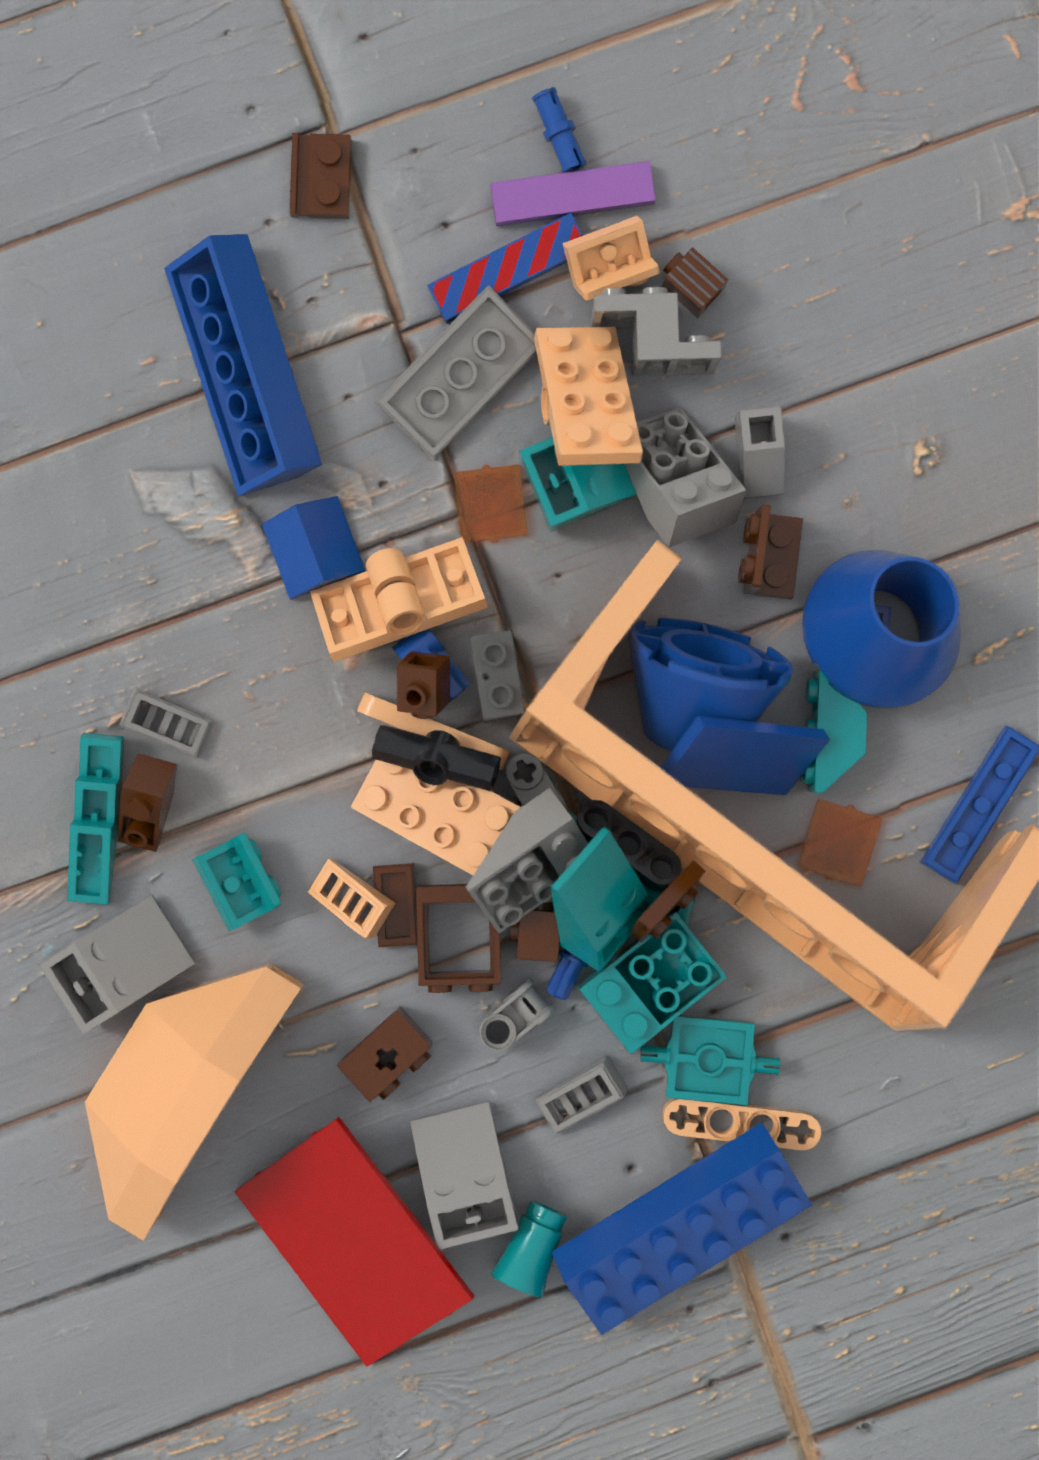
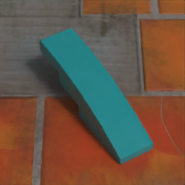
(95, 818)

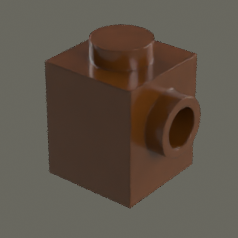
(423, 684)
(537, 934)

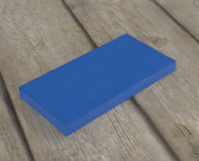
(743, 755)

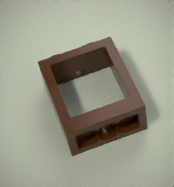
(443, 980)

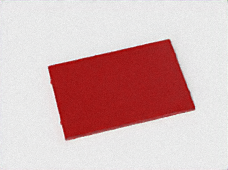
(354, 1242)

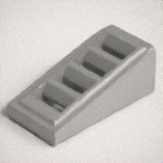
(133, 708)
(589, 1074)

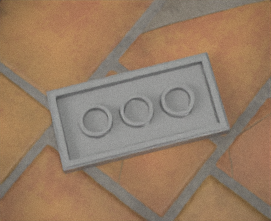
(459, 372)

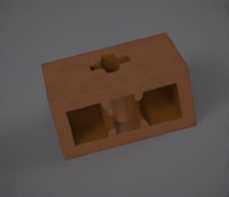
(363, 1062)

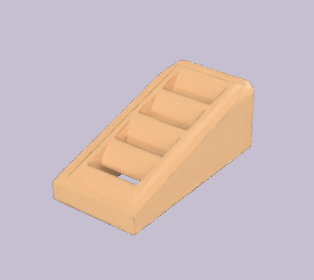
(381, 904)

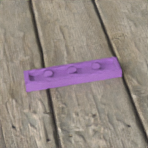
(573, 192)

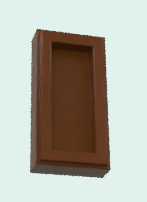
(397, 884)

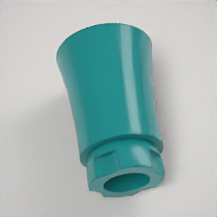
(529, 1254)

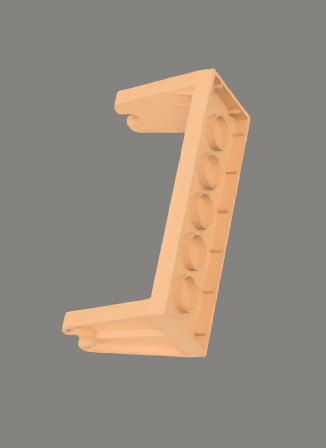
(894, 987)

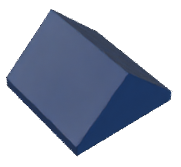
(313, 546)

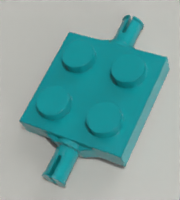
(710, 1060)

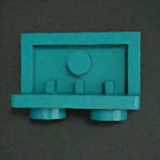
(238, 881)

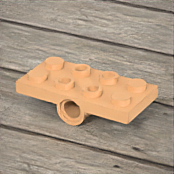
(587, 396)
(397, 598)
(446, 819)

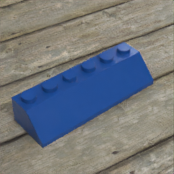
(242, 363)

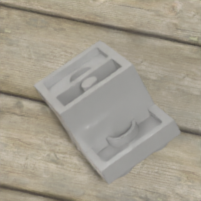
(655, 332)

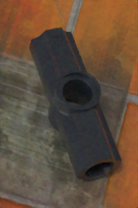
(436, 757)

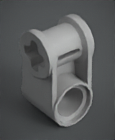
(516, 1015)

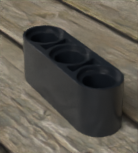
(649, 847)

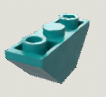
(845, 726)

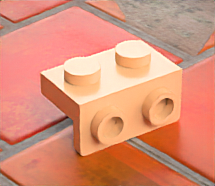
(610, 258)

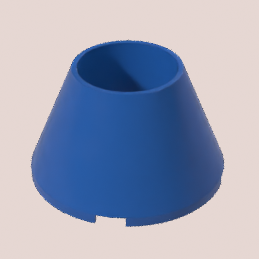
(856, 647)
(700, 671)

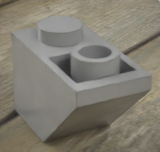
(761, 451)

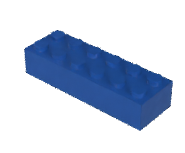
(680, 1229)

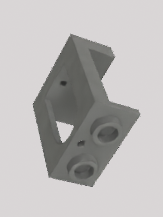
(496, 660)

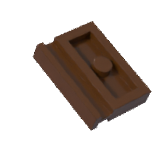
(320, 176)
(679, 893)

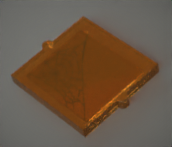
(490, 503)
(839, 842)

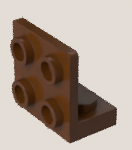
(772, 554)

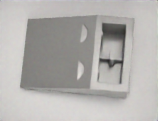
(683, 480)
(526, 861)
(117, 964)
(464, 1175)

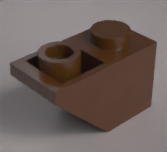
(146, 802)

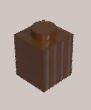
(694, 281)

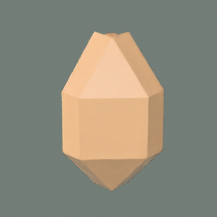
(174, 1083)

